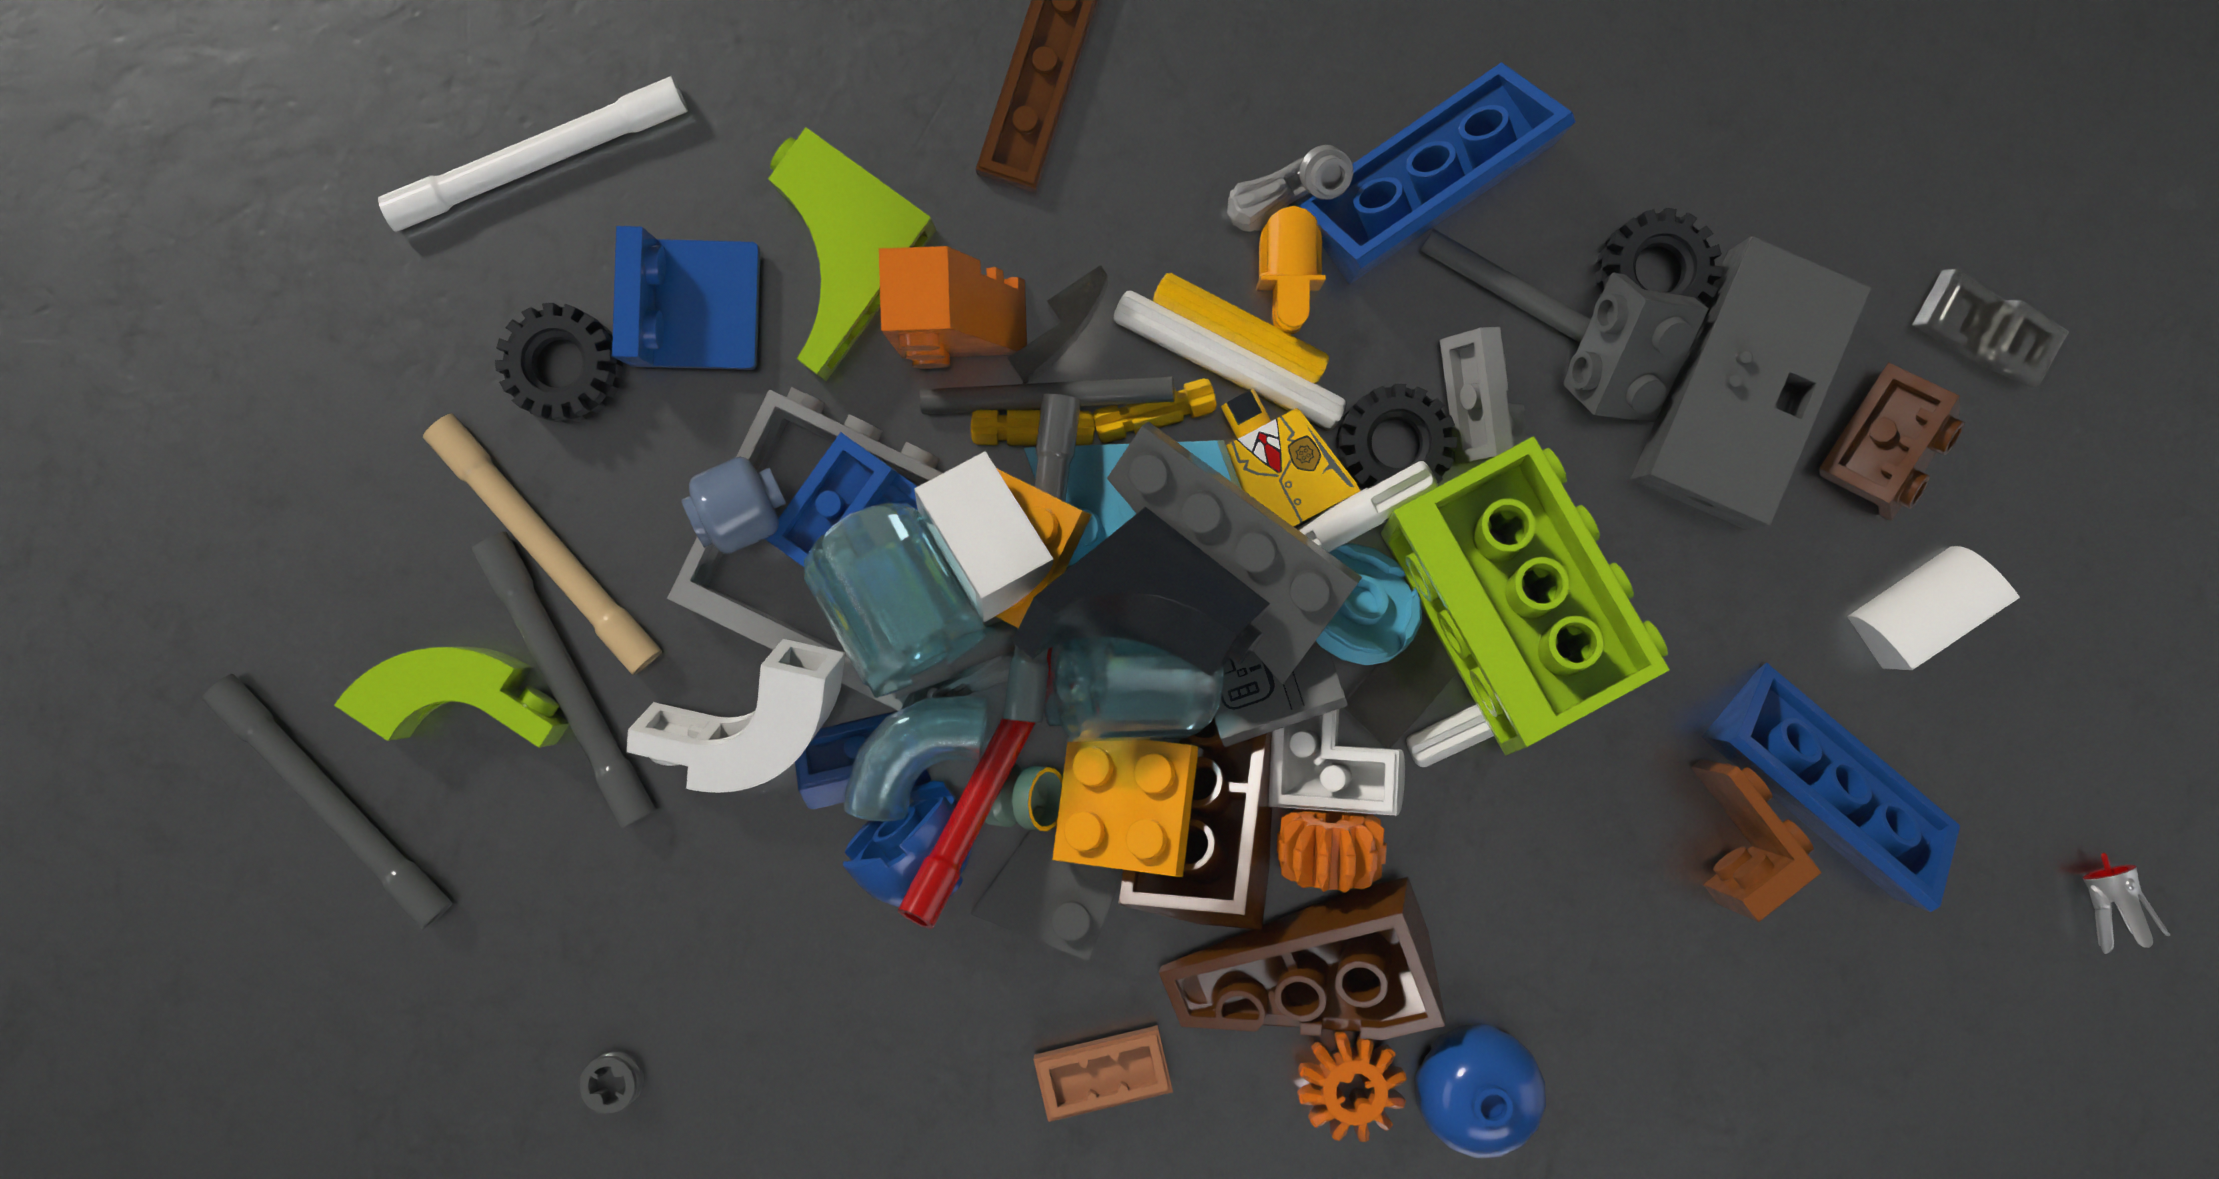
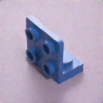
(685, 302)

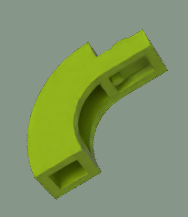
(411, 685)

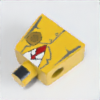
(1284, 461)

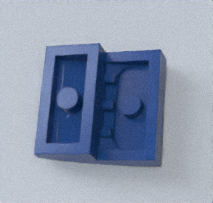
(839, 485)

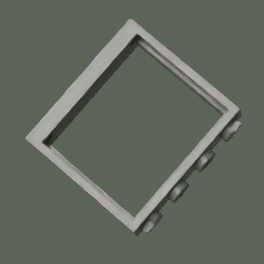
(693, 581)

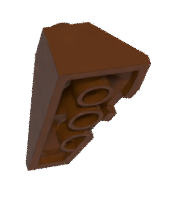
(1226, 840)
(1332, 966)

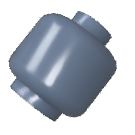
(733, 505)

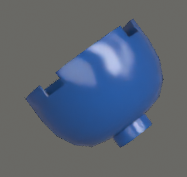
(891, 852)
(1480, 1091)

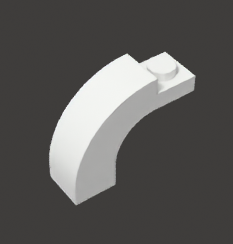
(741, 752)

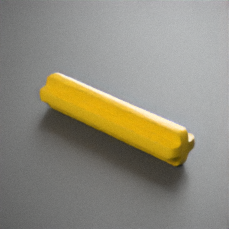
(1241, 327)

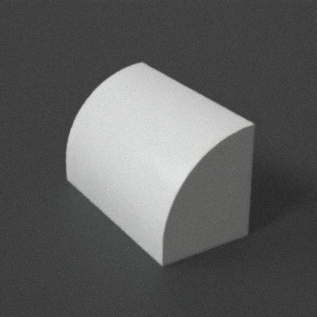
(984, 534)
(1931, 608)

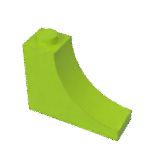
(849, 222)

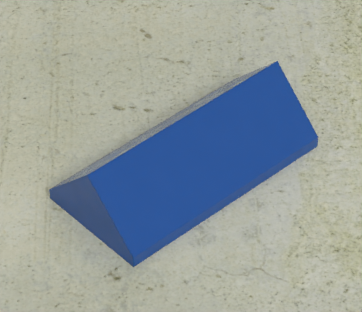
(1437, 168)
(1838, 788)

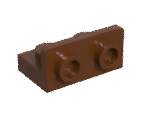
(1894, 440)

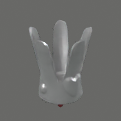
(2121, 886)

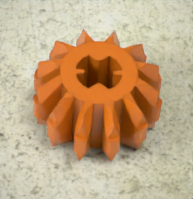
(1331, 849)
(1361, 1105)

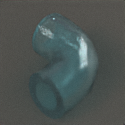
(906, 746)

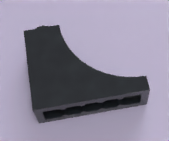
(1152, 590)

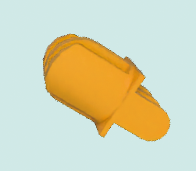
(1290, 265)

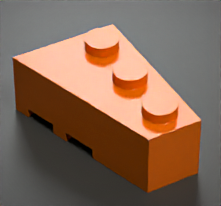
(944, 307)

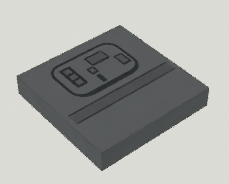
(1258, 703)

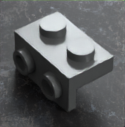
(1633, 350)

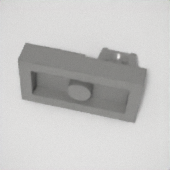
(1478, 396)

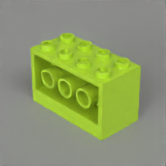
(1488, 623)

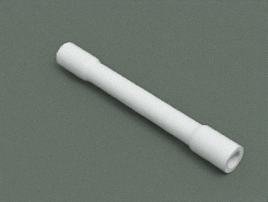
(439, 193)

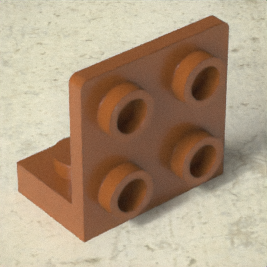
(1775, 865)

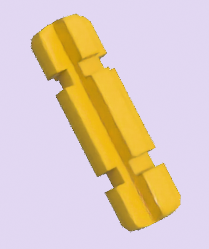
(1195, 399)
(1021, 427)

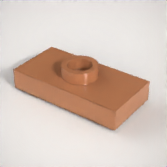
(1103, 1073)

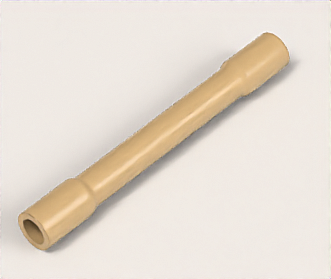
(474, 466)

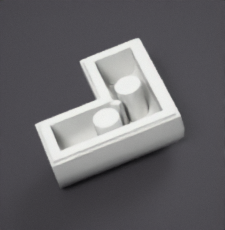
(1318, 774)

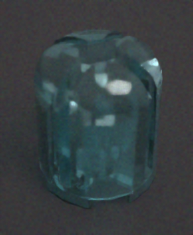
(891, 595)
(1127, 692)

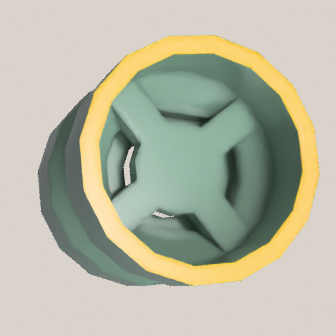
(1028, 790)

